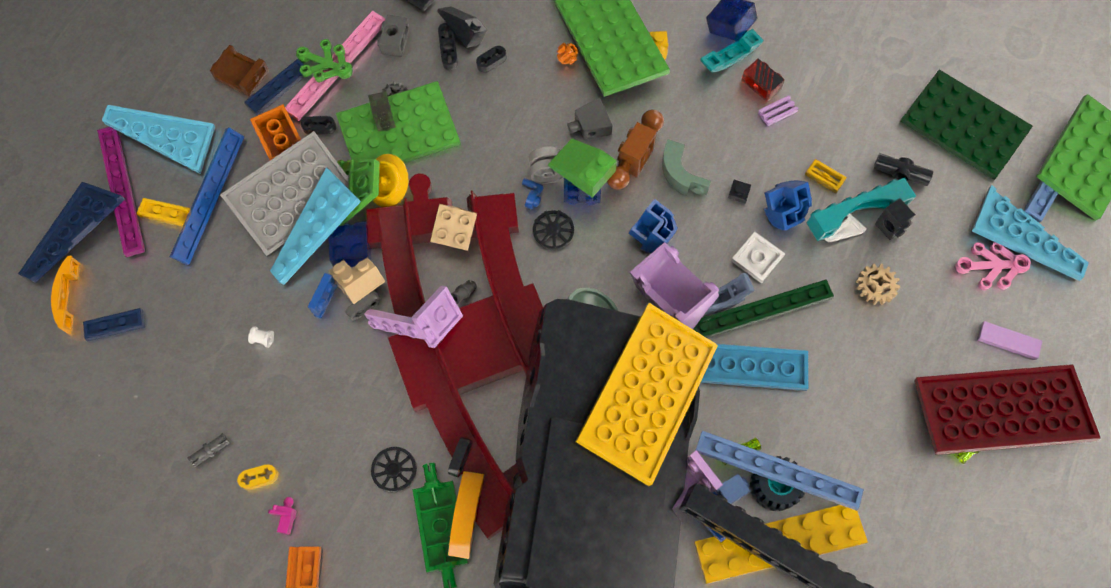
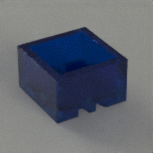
(349, 244)

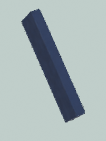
(275, 88)

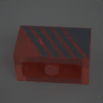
(762, 79)

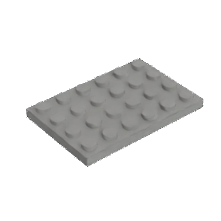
(277, 192)

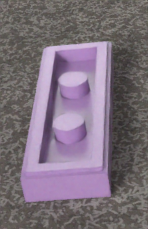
(1010, 340)

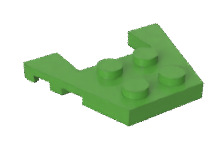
(362, 181)

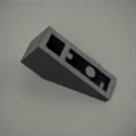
(465, 26)

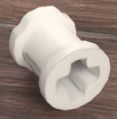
(261, 337)

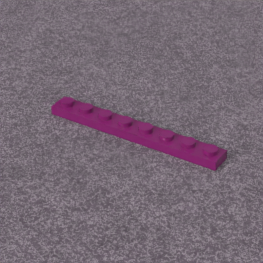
(119, 183)

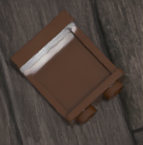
(239, 71)

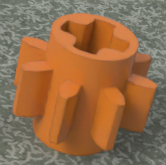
(567, 53)

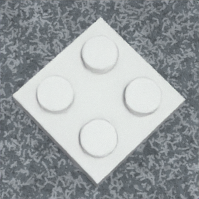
(758, 257)

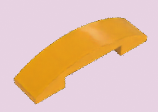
(60, 290)
(465, 515)

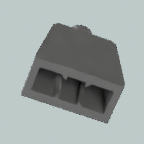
(591, 121)

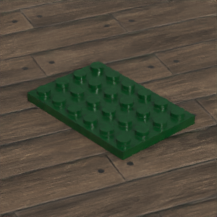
(966, 124)

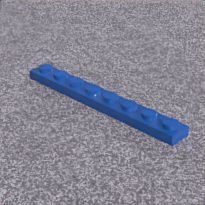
(207, 196)

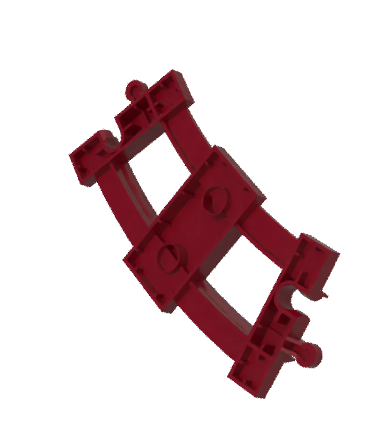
(481, 347)

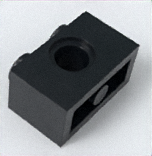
(895, 219)

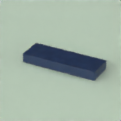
(113, 324)

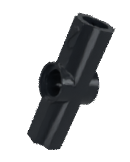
(903, 168)

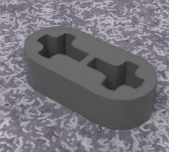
(358, 309)

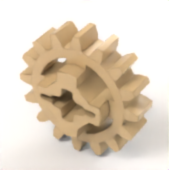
(875, 285)

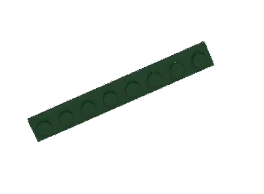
(764, 309)

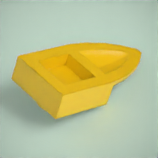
(661, 41)

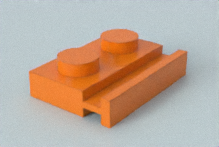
(303, 567)

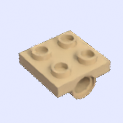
(453, 227)

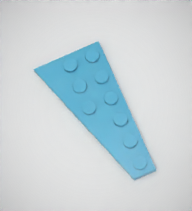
(172, 136)
(320, 217)
(1020, 232)

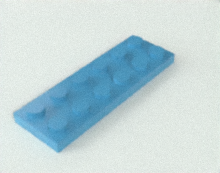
(758, 367)

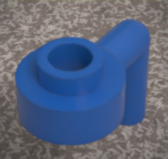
(533, 199)

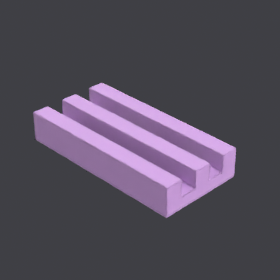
(793, 109)

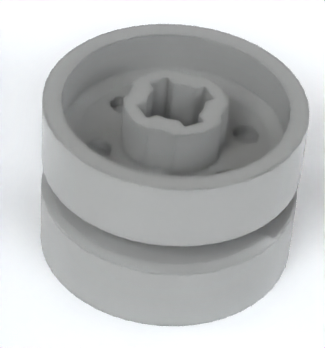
(539, 166)

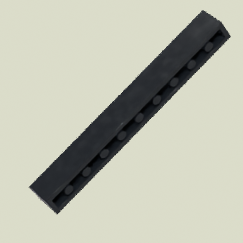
(764, 541)

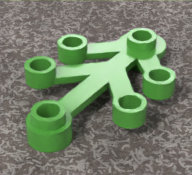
(343, 69)

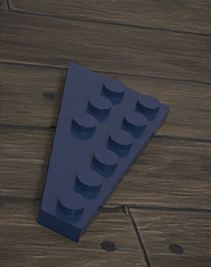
(77, 219)

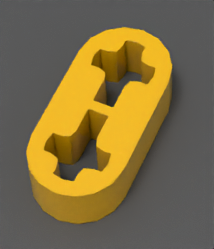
(259, 481)

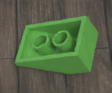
(584, 166)

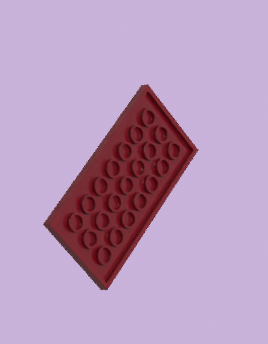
(1006, 409)

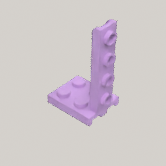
(429, 323)
(698, 473)

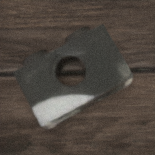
(382, 111)

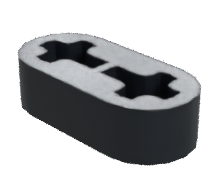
(491, 59)
(319, 124)
(460, 457)

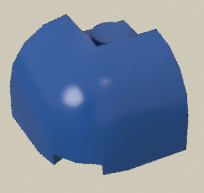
(788, 204)
(654, 227)

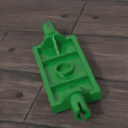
(435, 513)

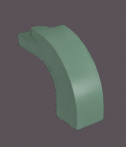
(677, 175)

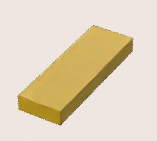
(163, 211)

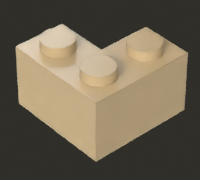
(357, 281)

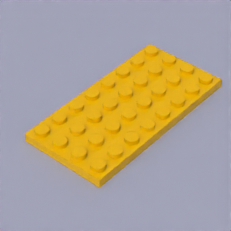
(647, 394)

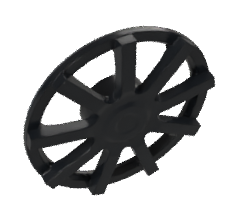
(553, 229)
(394, 469)

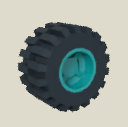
(775, 494)

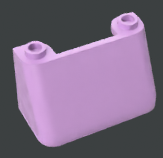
(673, 286)

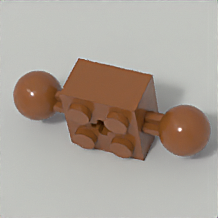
(636, 149)

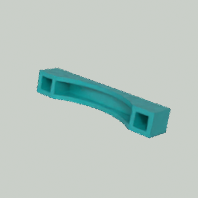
(827, 221)

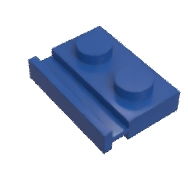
(322, 295)

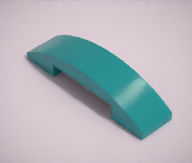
(732, 53)

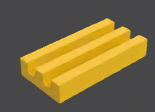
(824, 178)

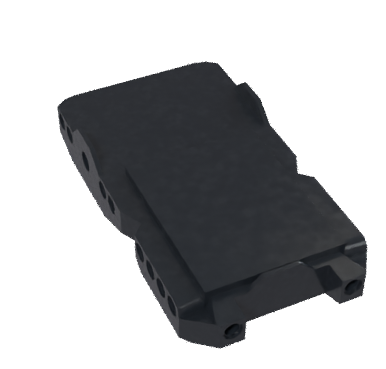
(575, 512)

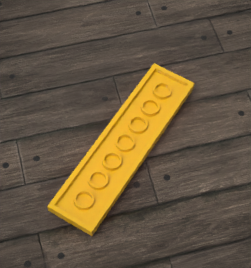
(816, 531)

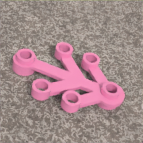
(995, 264)

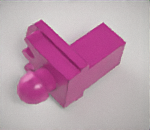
(287, 515)

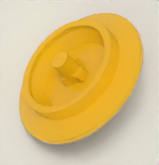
(392, 180)

